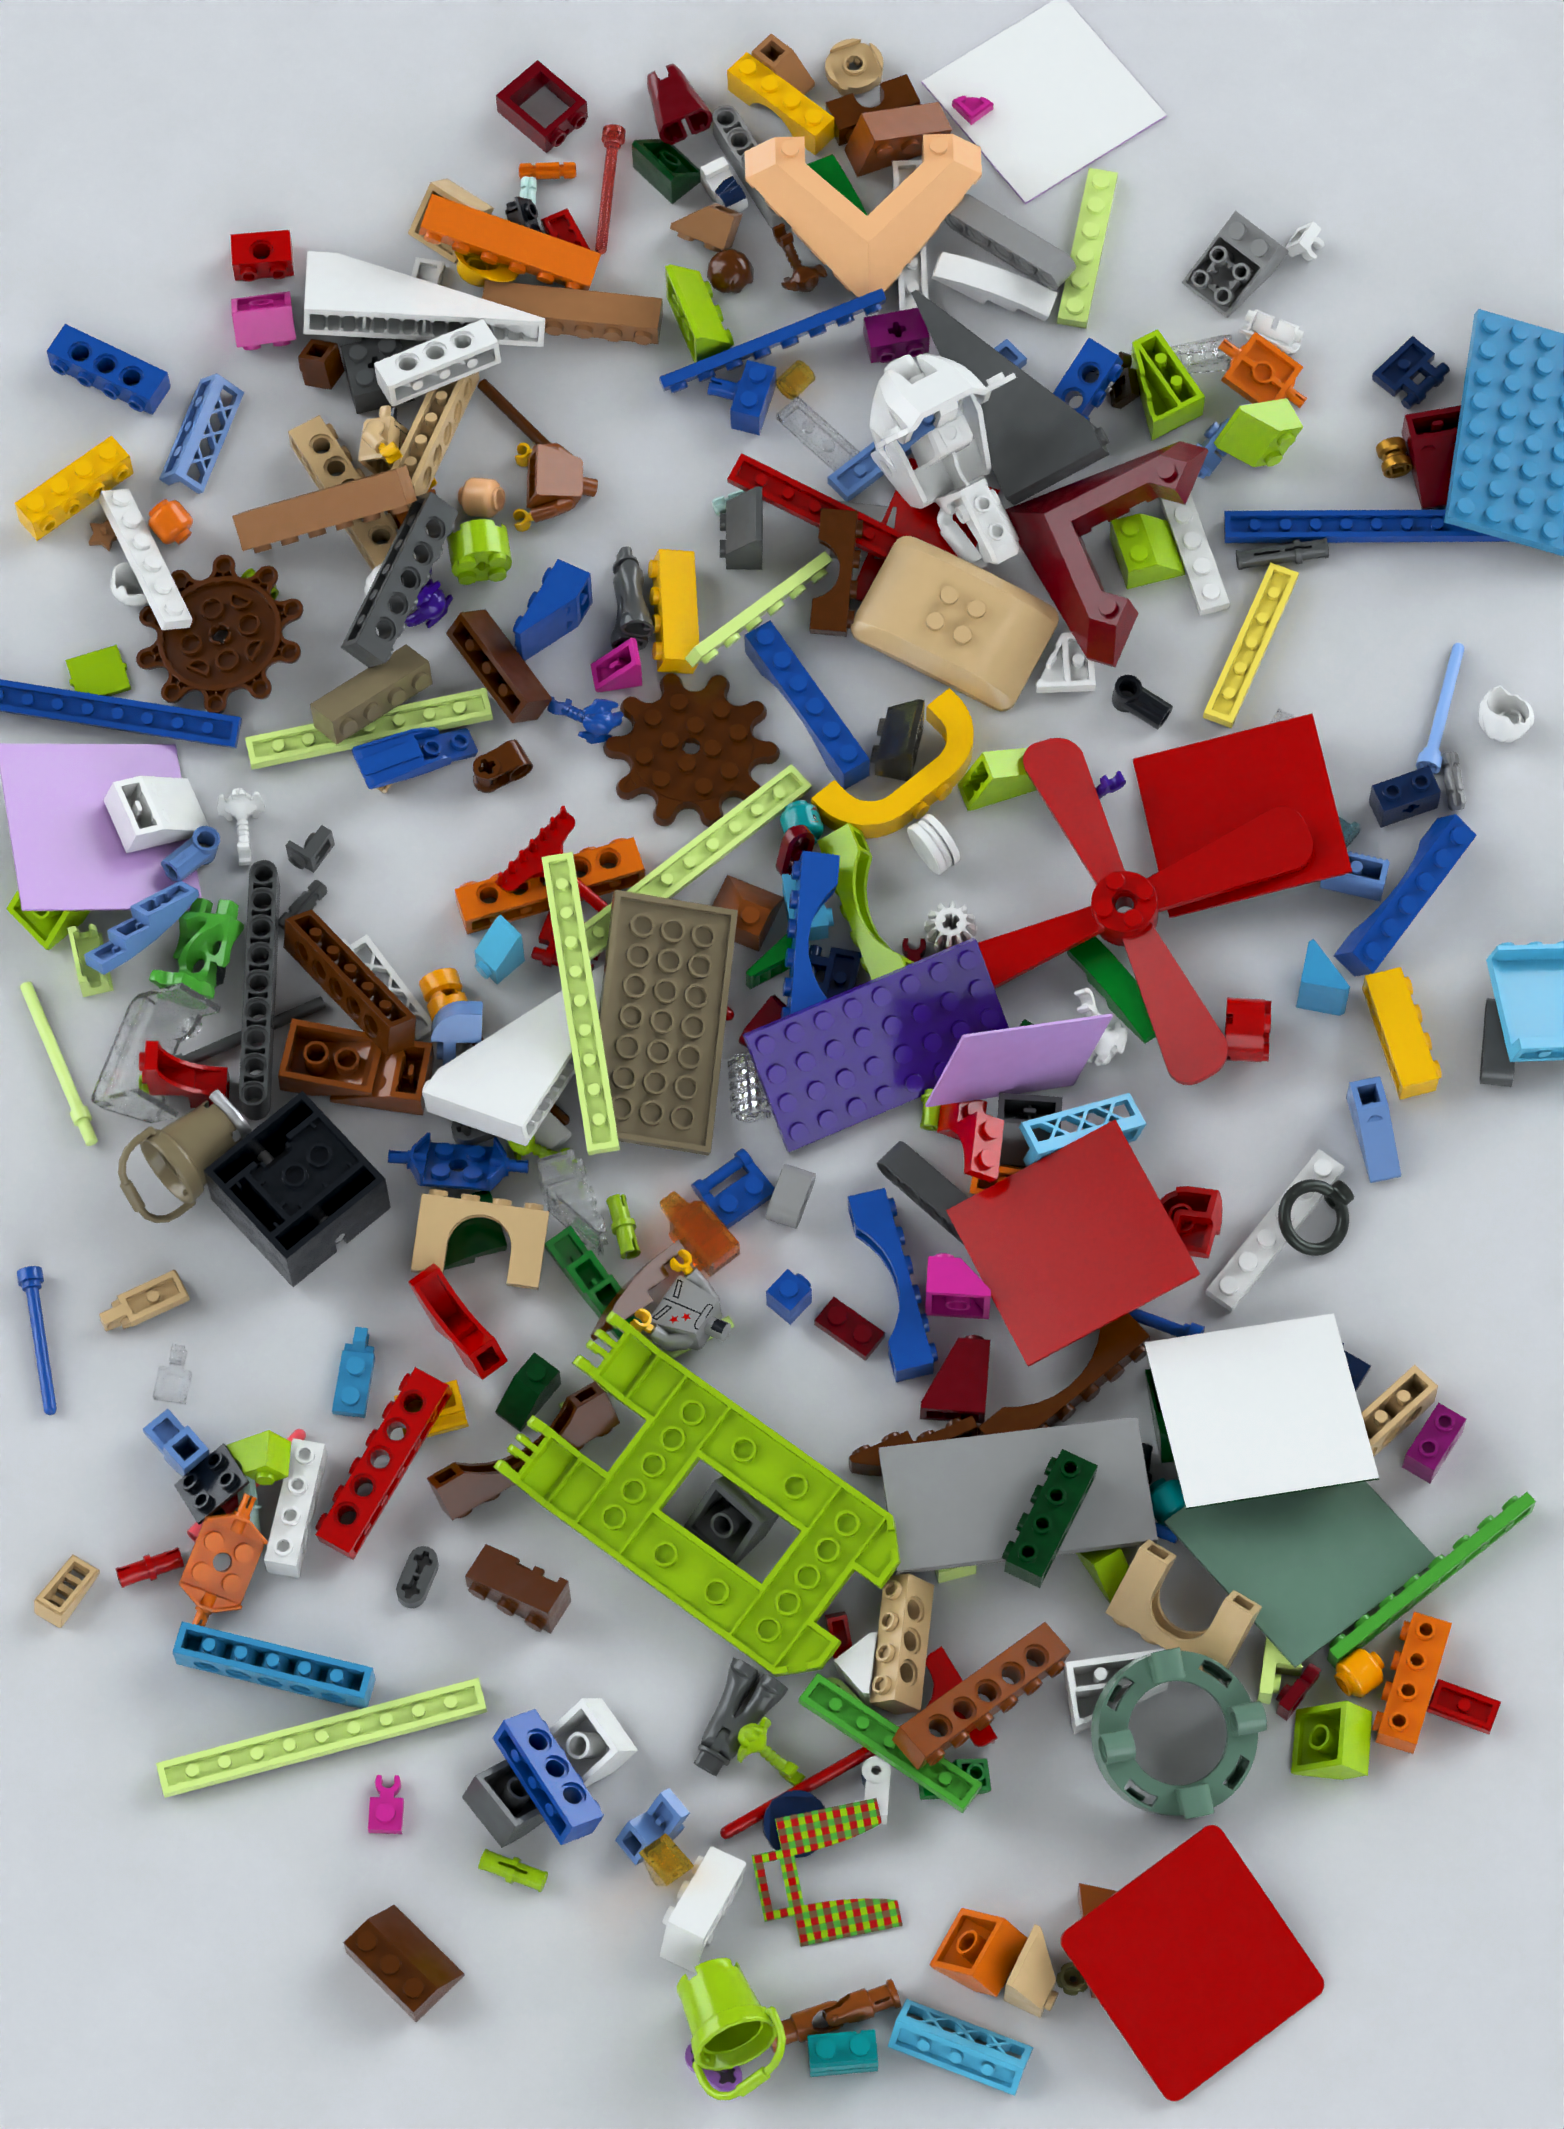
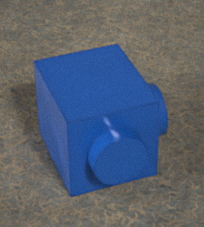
(789, 1296)

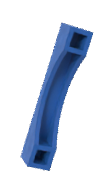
(831, 736)
(1434, 859)
(815, 884)
(875, 1226)

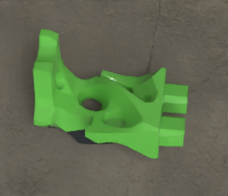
(204, 938)

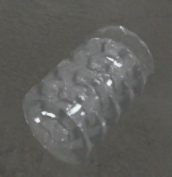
(746, 1090)

